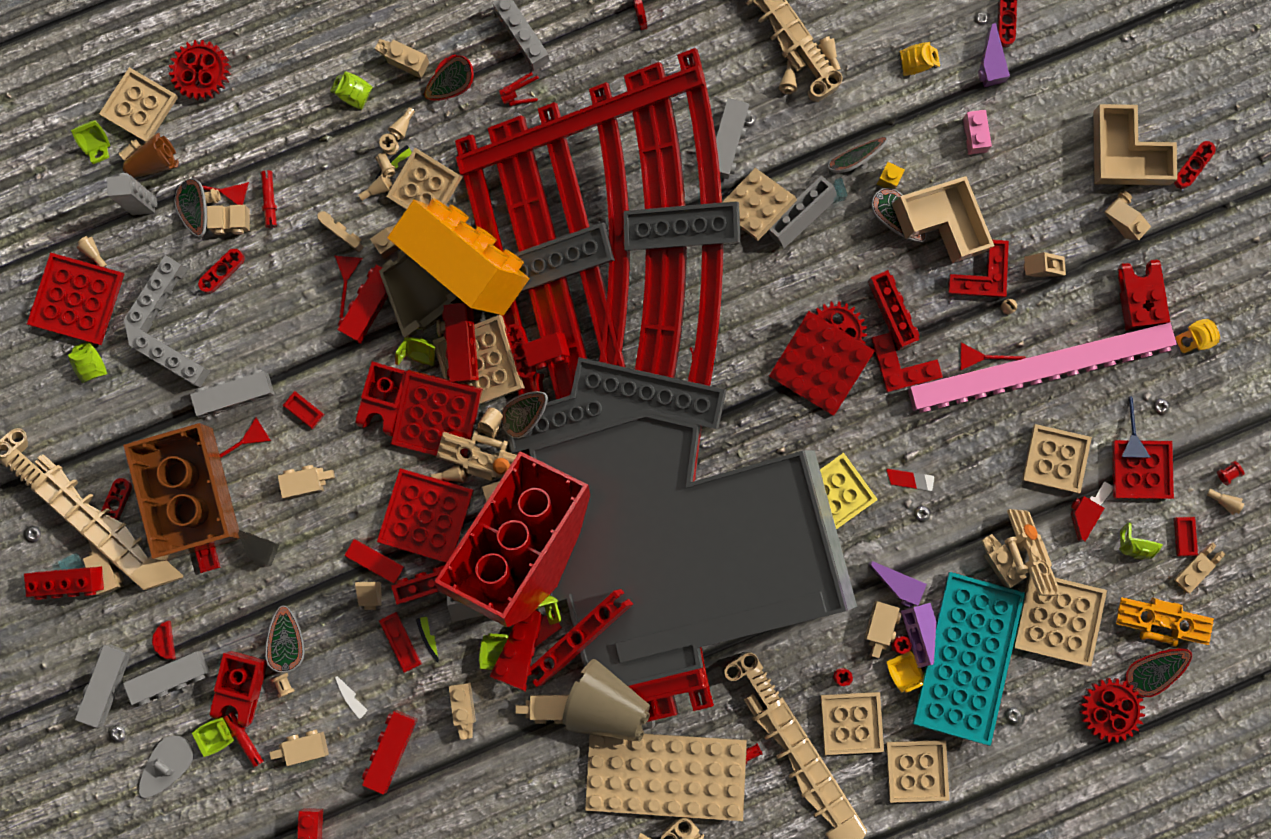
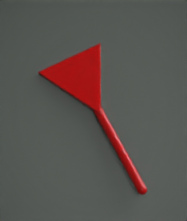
(234, 193)
(347, 266)
(971, 356)
(254, 435)

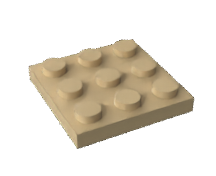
(138, 105)
(423, 180)
(760, 203)
(1056, 458)
(852, 723)
(917, 771)

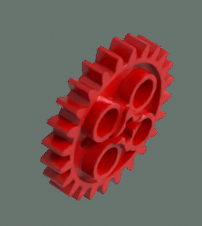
(183, 69)
(849, 319)
(1118, 693)

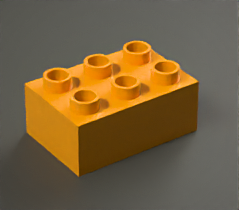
(460, 255)

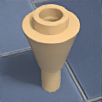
(829, 50)
(788, 82)
(400, 127)
(380, 185)
(89, 248)
(455, 473)
(1230, 503)

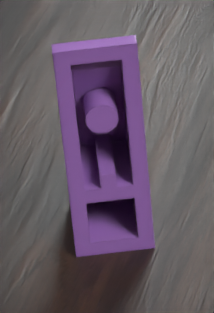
(993, 63)
(902, 586)
(921, 631)

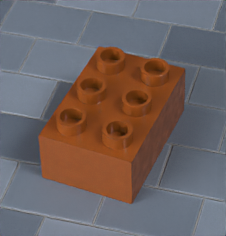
(182, 491)

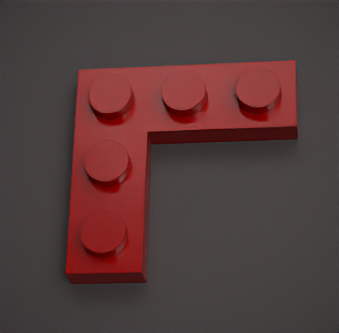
(986, 286)
(892, 374)

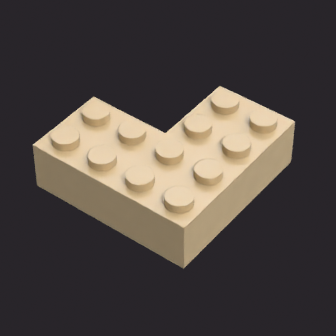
(1124, 160)
(951, 210)

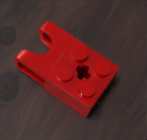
(1143, 291)
(379, 399)
(235, 691)

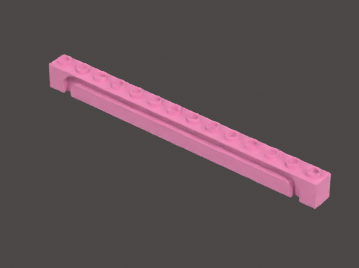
(1041, 367)

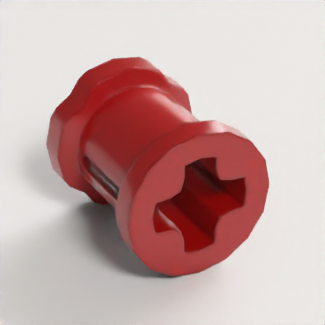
(1230, 473)
(895, 647)
(837, 679)

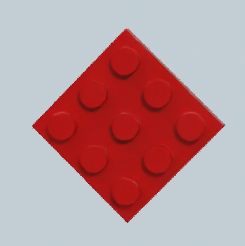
(1143, 476)

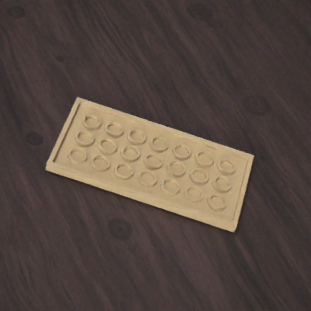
(667, 776)

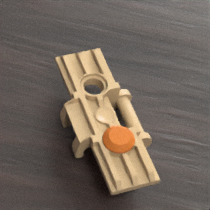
(479, 463)
(1029, 540)

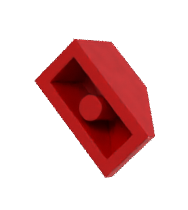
(1085, 516)

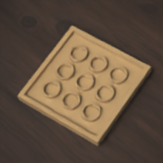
(494, 360)
(1061, 624)

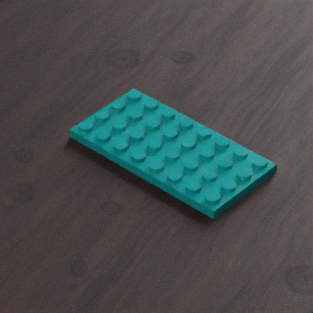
(970, 659)

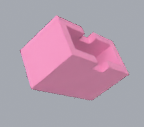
(977, 132)

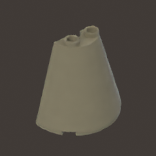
(414, 294)
(604, 706)

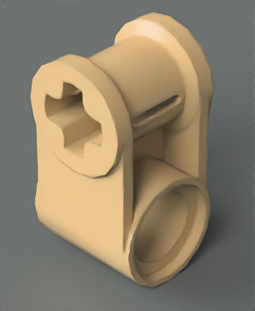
(490, 423)

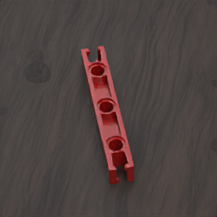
(588, 628)

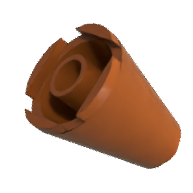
(151, 158)

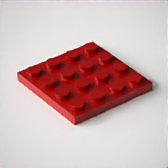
(75, 299)
(821, 363)
(433, 407)
(425, 515)

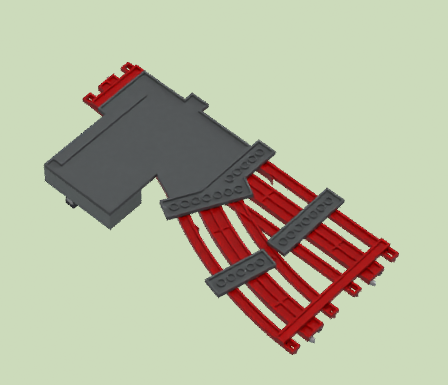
(689, 554)

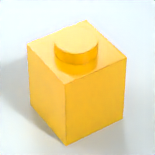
(890, 176)

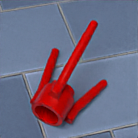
(508, 93)

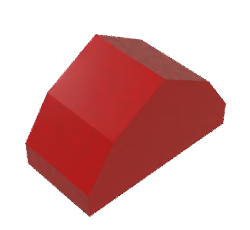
(517, 542)

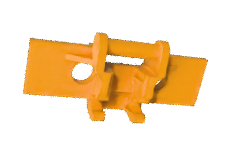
(1164, 615)

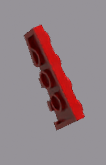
(515, 659)

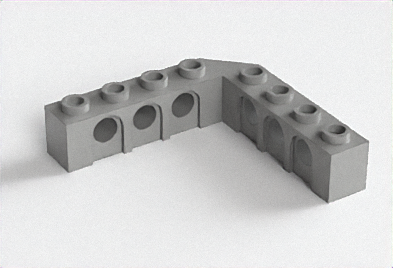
(140, 319)

